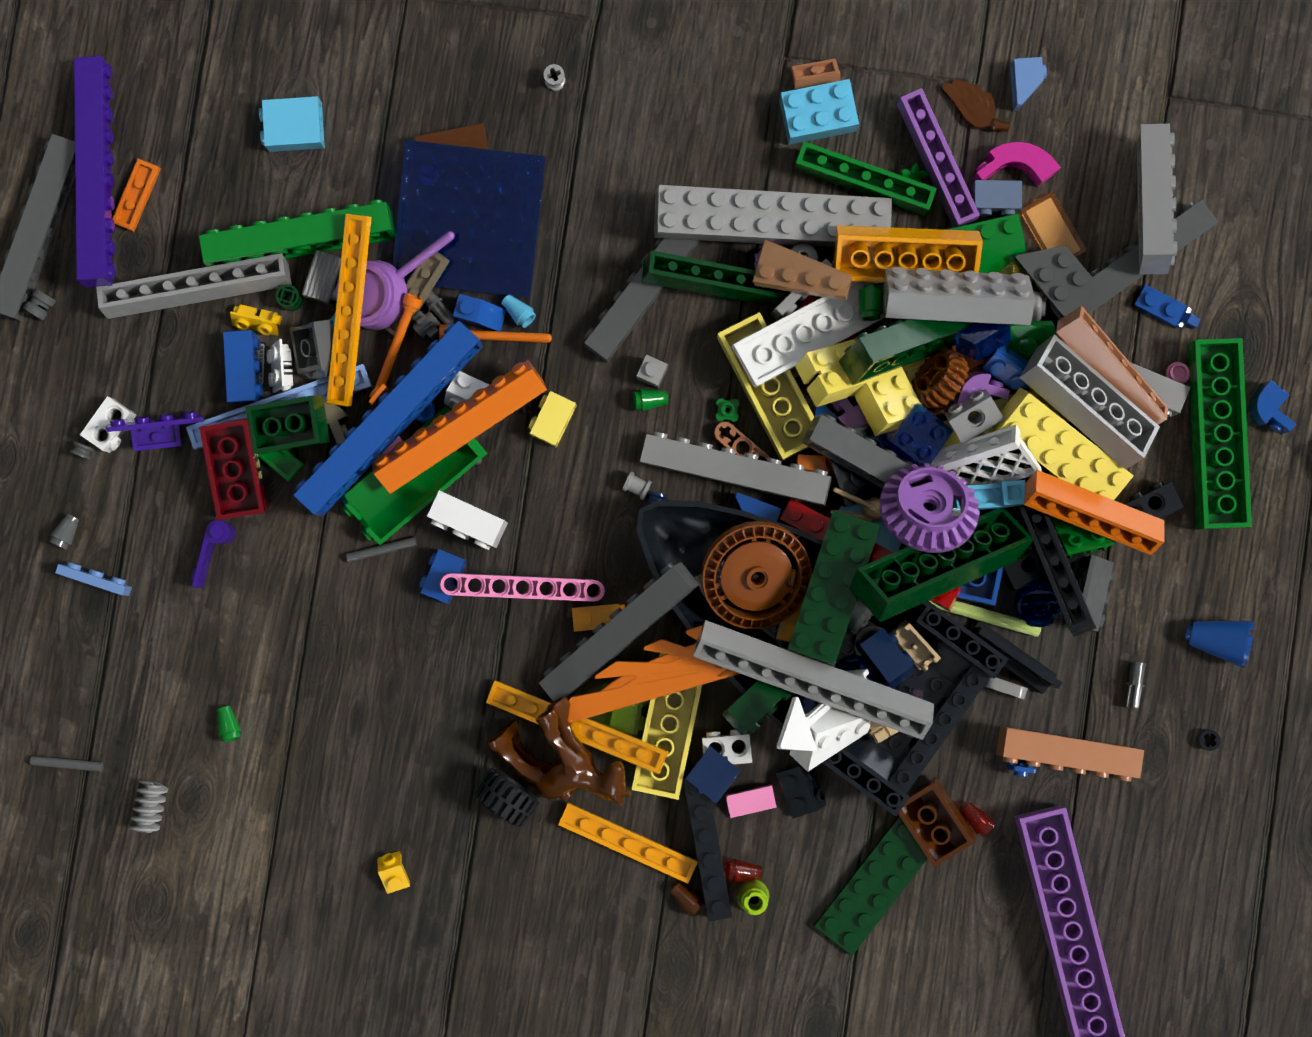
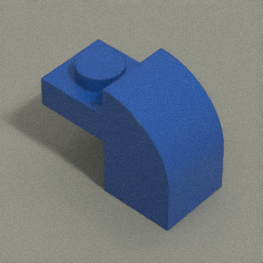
(1265, 408)

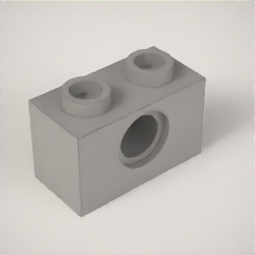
(987, 415)

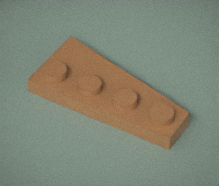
(794, 272)

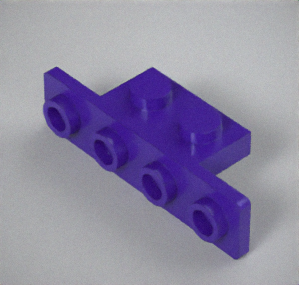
(155, 433)

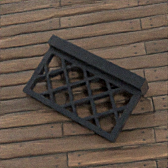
(1018, 661)

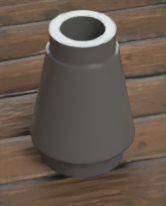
(64, 532)

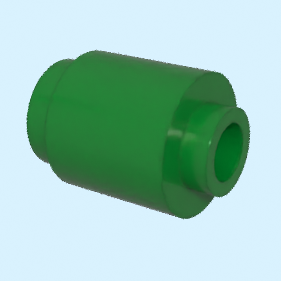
(870, 302)

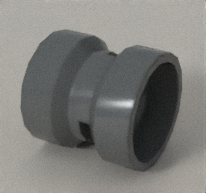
(39, 298)

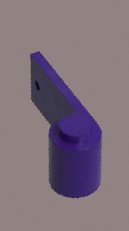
(216, 532)

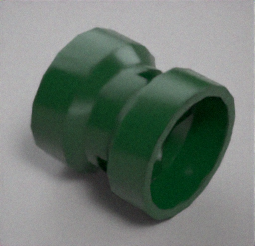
(290, 302)

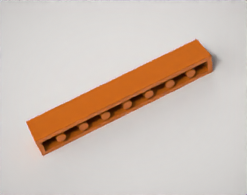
(458, 426)

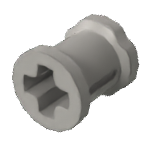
(554, 70)
(637, 485)

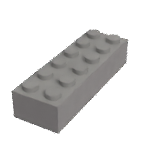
(1156, 199)
(958, 296)
(1090, 402)

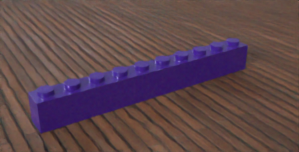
(93, 172)

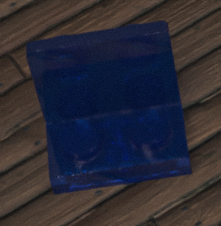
(919, 436)

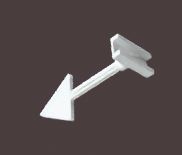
(796, 728)

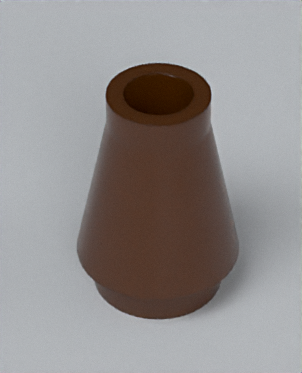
(687, 899)

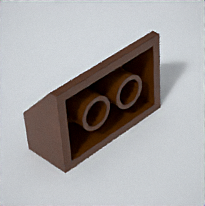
(936, 822)

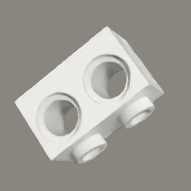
(101, 418)
(726, 743)

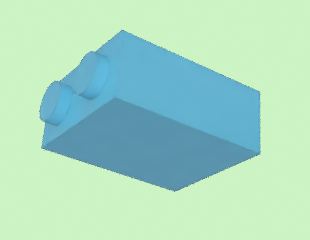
(292, 124)

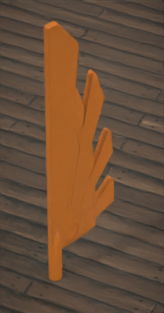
(648, 680)

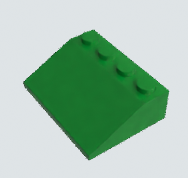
(1001, 242)

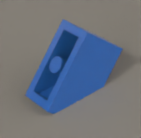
(479, 313)
(757, 507)

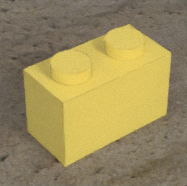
(552, 419)

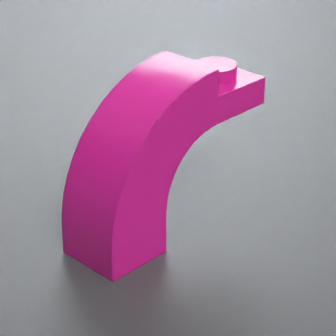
(1020, 155)

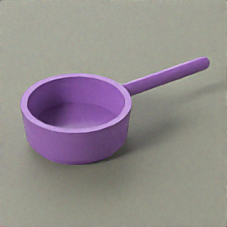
(386, 287)

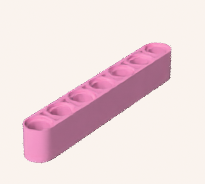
(533, 587)

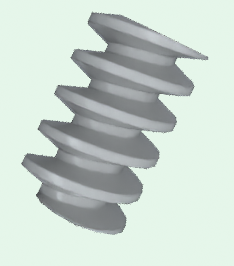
(149, 807)

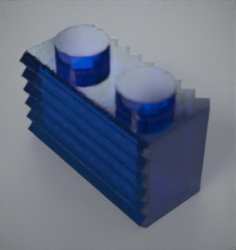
(982, 339)

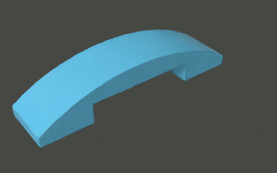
(996, 495)

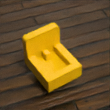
(392, 872)

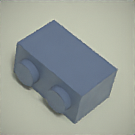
(997, 197)

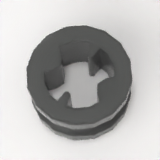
(81, 450)

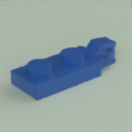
(1165, 308)

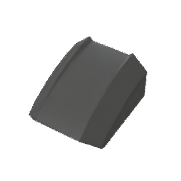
(313, 349)

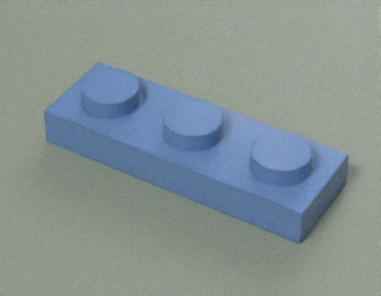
(94, 578)

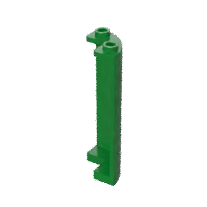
(385, 512)

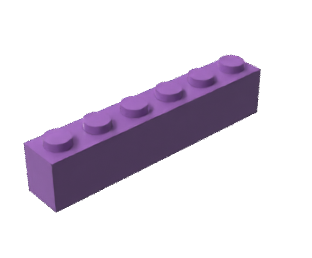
(938, 159)

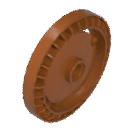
(743, 563)

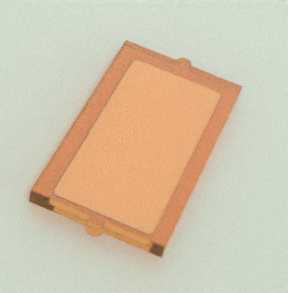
(1051, 225)

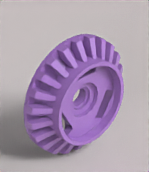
(939, 528)

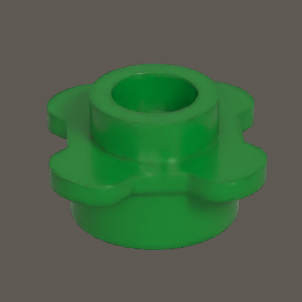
(722, 414)

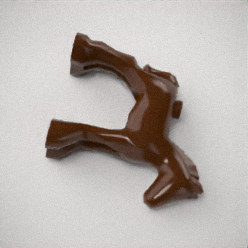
(571, 772)

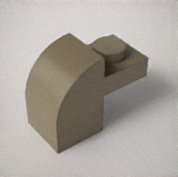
(335, 416)

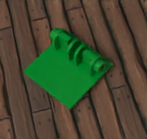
(1079, 540)

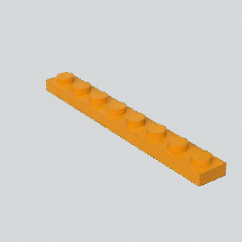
(348, 309)
(586, 730)

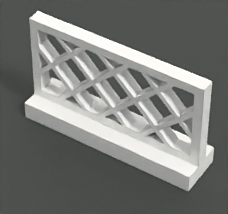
(984, 447)

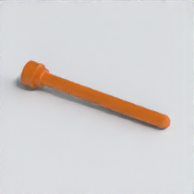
(410, 305)
(505, 336)

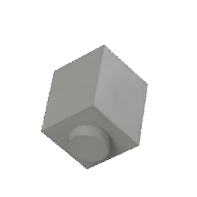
(652, 371)

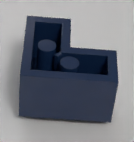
(889, 661)

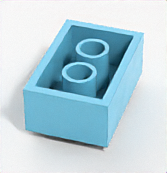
(819, 111)

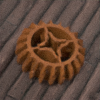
(940, 378)

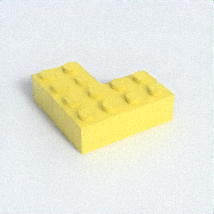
(882, 399)

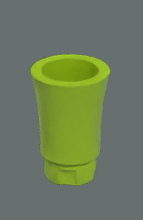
(749, 889)

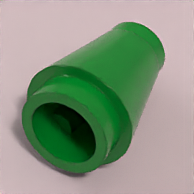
(649, 399)
(227, 725)

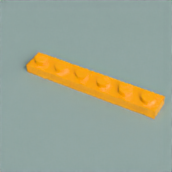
(628, 842)

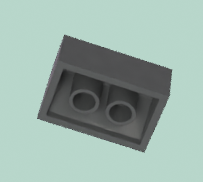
(1094, 578)

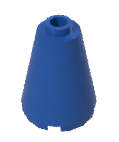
(1222, 639)

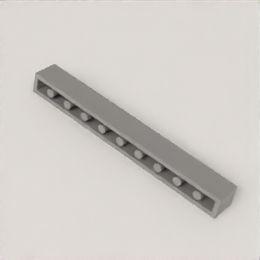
(814, 680)

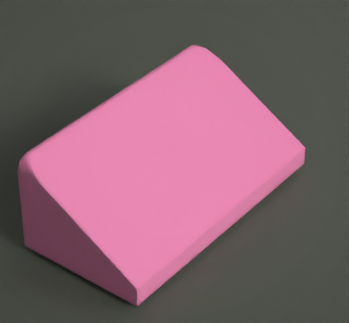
(750, 801)

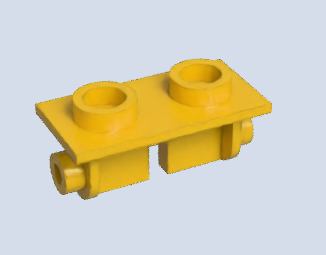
(245, 318)

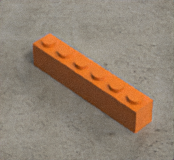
(1094, 512)

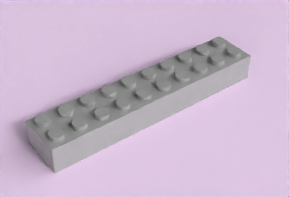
(762, 215)

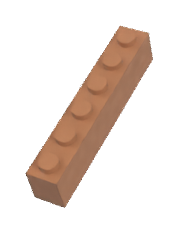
(1097, 349)
(1069, 752)

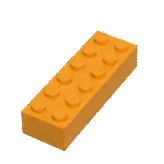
(868, 250)

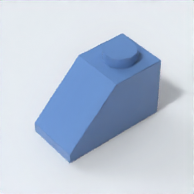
(1025, 79)

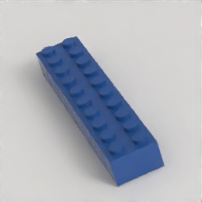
(389, 419)

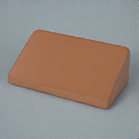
(815, 73)

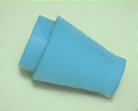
(519, 311)

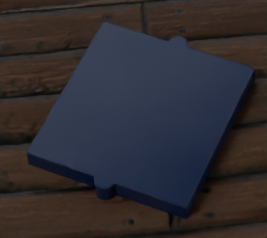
(712, 775)

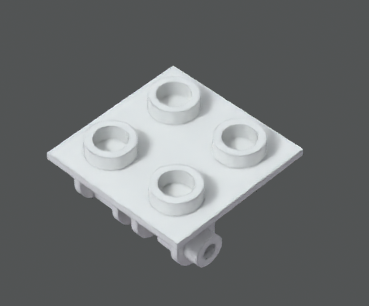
(275, 356)

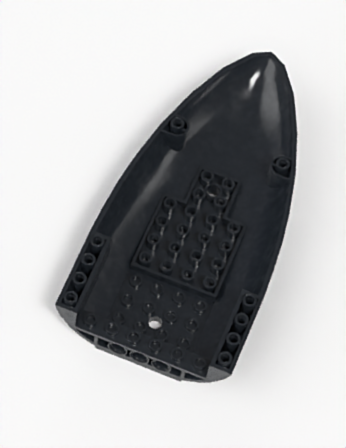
(883, 771)

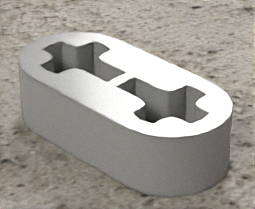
(1006, 687)

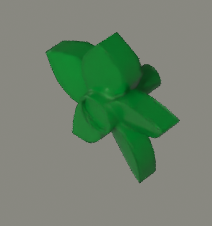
(914, 172)

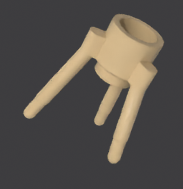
(870, 508)

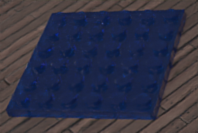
(487, 203)

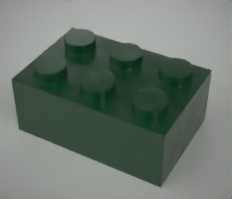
(288, 424)

